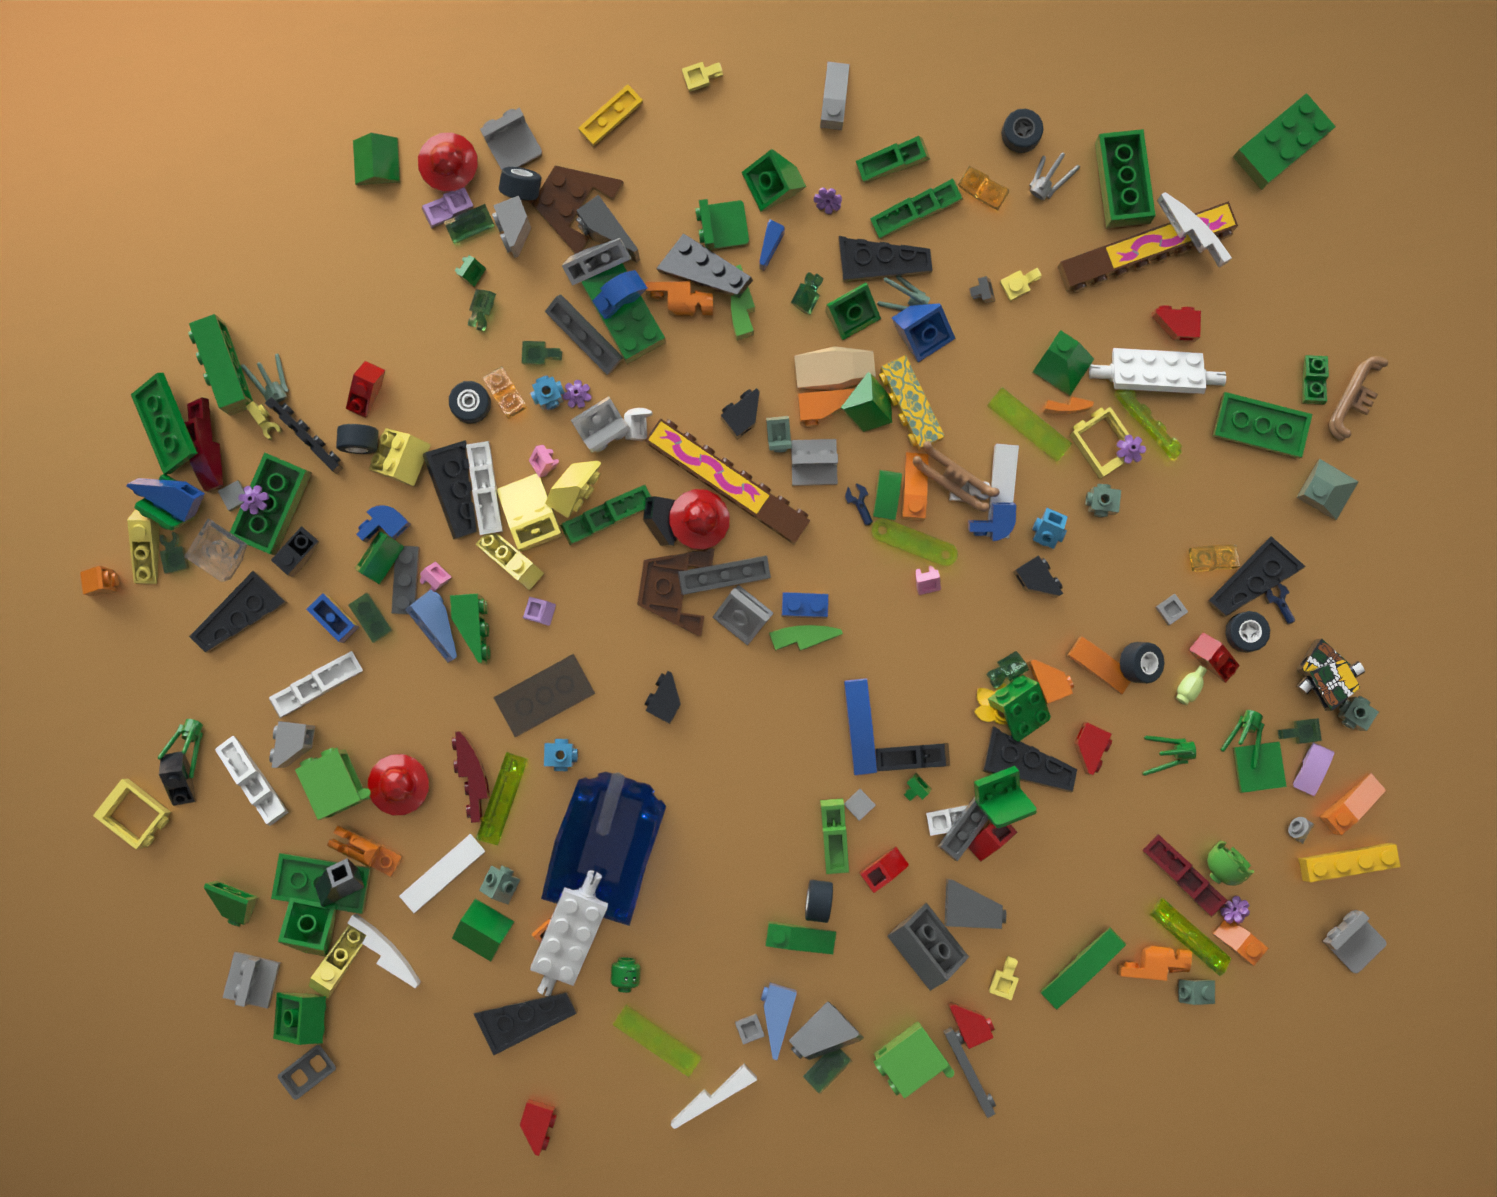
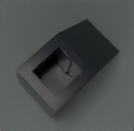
(741, 416)
(657, 519)
(296, 552)
(1037, 579)
(666, 700)
(174, 775)
(338, 882)

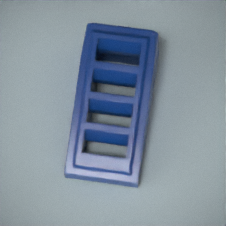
(773, 236)

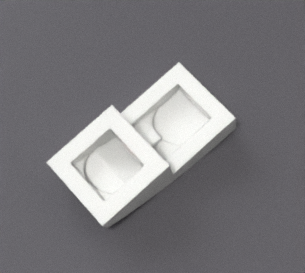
(943, 820)

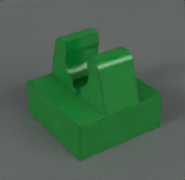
(470, 270)
(917, 787)

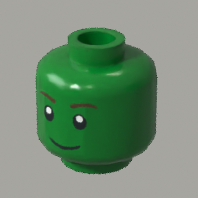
(625, 974)

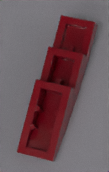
(1184, 875)

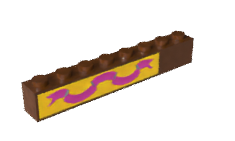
(1140, 250)
(727, 481)

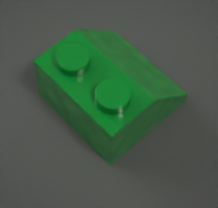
(299, 1018)

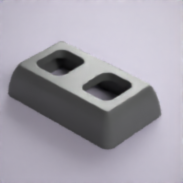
(304, 1064)

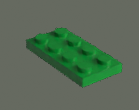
(163, 423)
(1262, 425)
(298, 876)

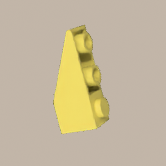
(143, 548)
(510, 559)
(337, 961)

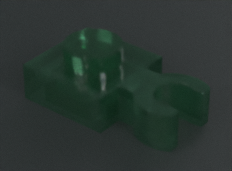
(173, 557)

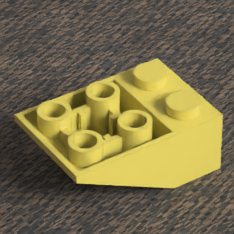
(527, 514)

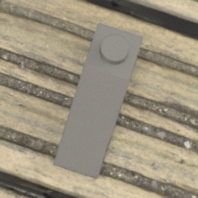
(834, 96)
(595, 260)

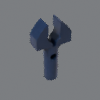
(863, 511)
(1281, 603)

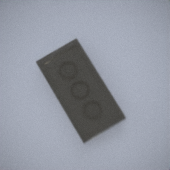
(544, 695)

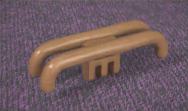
(1355, 397)
(954, 478)

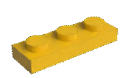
(610, 115)

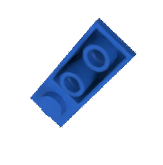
(173, 496)

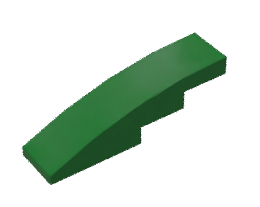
(916, 208)
(605, 515)
(1083, 968)

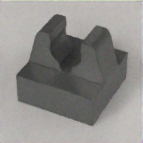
(983, 290)

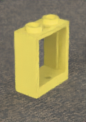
(1117, 427)
(111, 803)

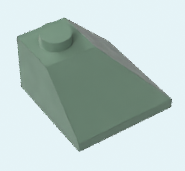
(1327, 489)

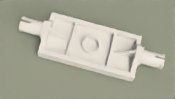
(1157, 371)
(569, 935)

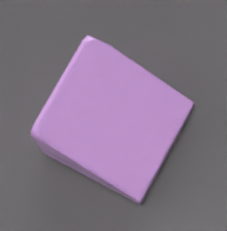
(539, 611)

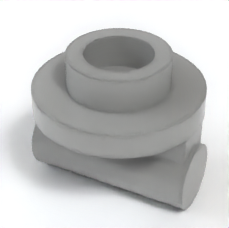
(1300, 828)

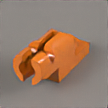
(680, 298)
(366, 851)
(1156, 963)

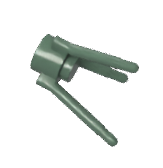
(916, 297)
(273, 389)

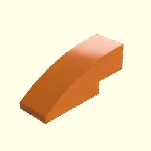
(1098, 664)

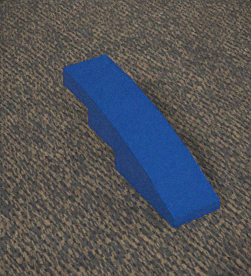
(860, 726)

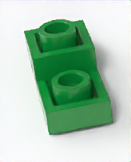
(1314, 379)
(887, 494)

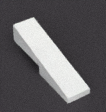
(1003, 474)
(442, 873)
(704, 1101)

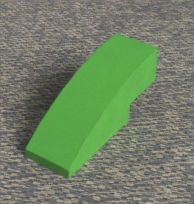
(739, 311)
(804, 636)
(834, 836)

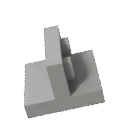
(814, 462)
(742, 614)
(251, 980)

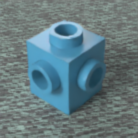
(550, 400)
(1050, 528)
(551, 754)

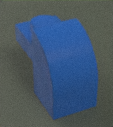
(619, 291)
(386, 518)
(1001, 523)

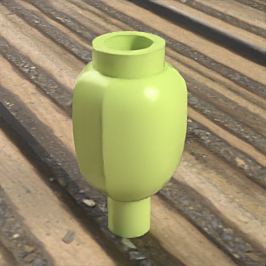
(1191, 686)

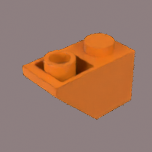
(99, 581)

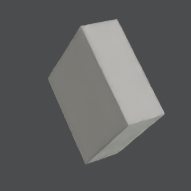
(230, 495)
(1171, 609)
(859, 804)
(749, 1029)

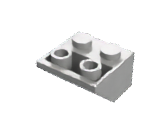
(514, 222)
(291, 743)

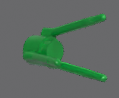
(1249, 722)
(190, 732)
(1183, 751)

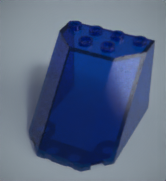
(619, 856)

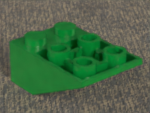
(469, 618)

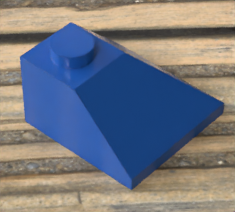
(923, 329)

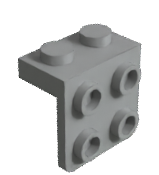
(511, 139)
(600, 425)
(1355, 941)

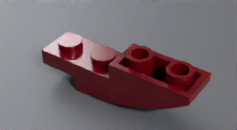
(207, 461)
(470, 765)

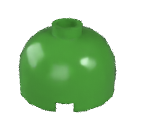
(1228, 865)

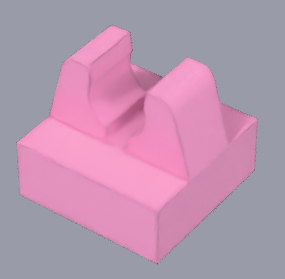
(542, 460)
(435, 576)
(928, 581)

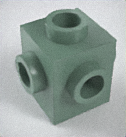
(1111, 500)
(1357, 713)
(500, 884)

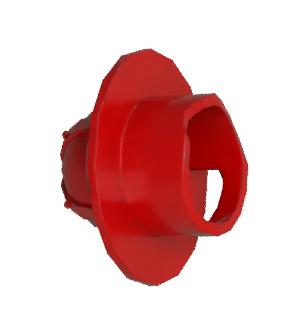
(447, 162)
(699, 519)
(398, 784)

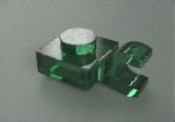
(806, 294)
(481, 306)
(536, 352)
(1009, 667)
(1303, 730)

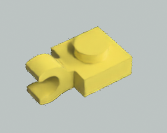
(698, 76)
(1017, 284)
(260, 415)
(1004, 982)

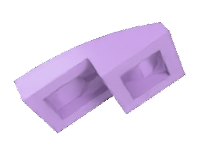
(447, 207)
(1313, 769)

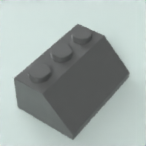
(928, 947)

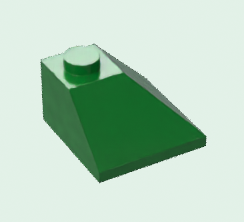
(773, 180)
(1064, 363)
(232, 902)
(308, 926)

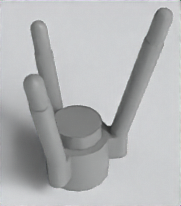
(1041, 187)

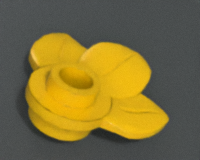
(985, 711)

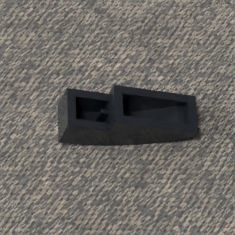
(912, 757)

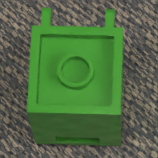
(331, 783)
(911, 1061)

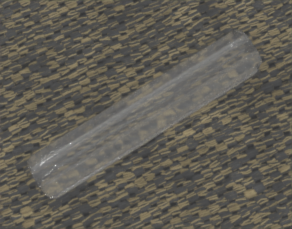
(610, 803)

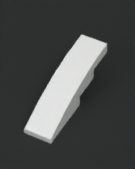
(1186, 222)
(484, 488)
(315, 684)
(251, 780)
(391, 957)

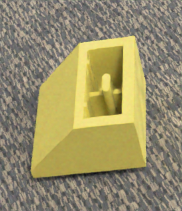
(399, 456)
(573, 487)

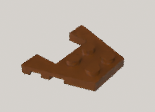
(564, 194)
(661, 587)

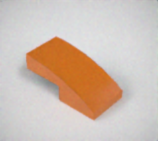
(1074, 406)

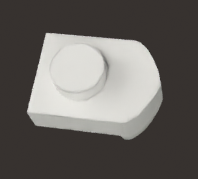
(637, 422)

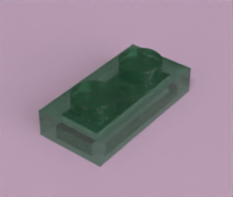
(469, 223)
(370, 617)
(827, 1069)

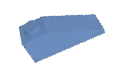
(433, 620)
(777, 1008)

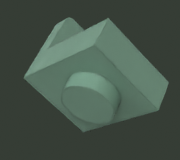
(779, 433)
(1196, 991)

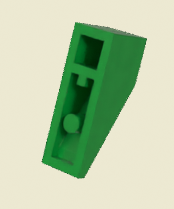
(800, 938)

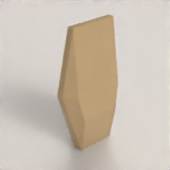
(833, 368)

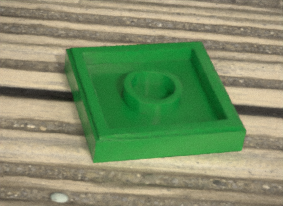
(1269, 770)

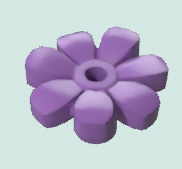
(828, 200)
(577, 398)
(1130, 449)
(253, 499)
(1235, 910)

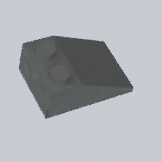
(602, 226)

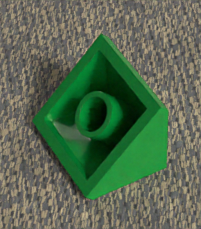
(376, 159)
(853, 311)
(868, 405)
(379, 557)
(482, 929)

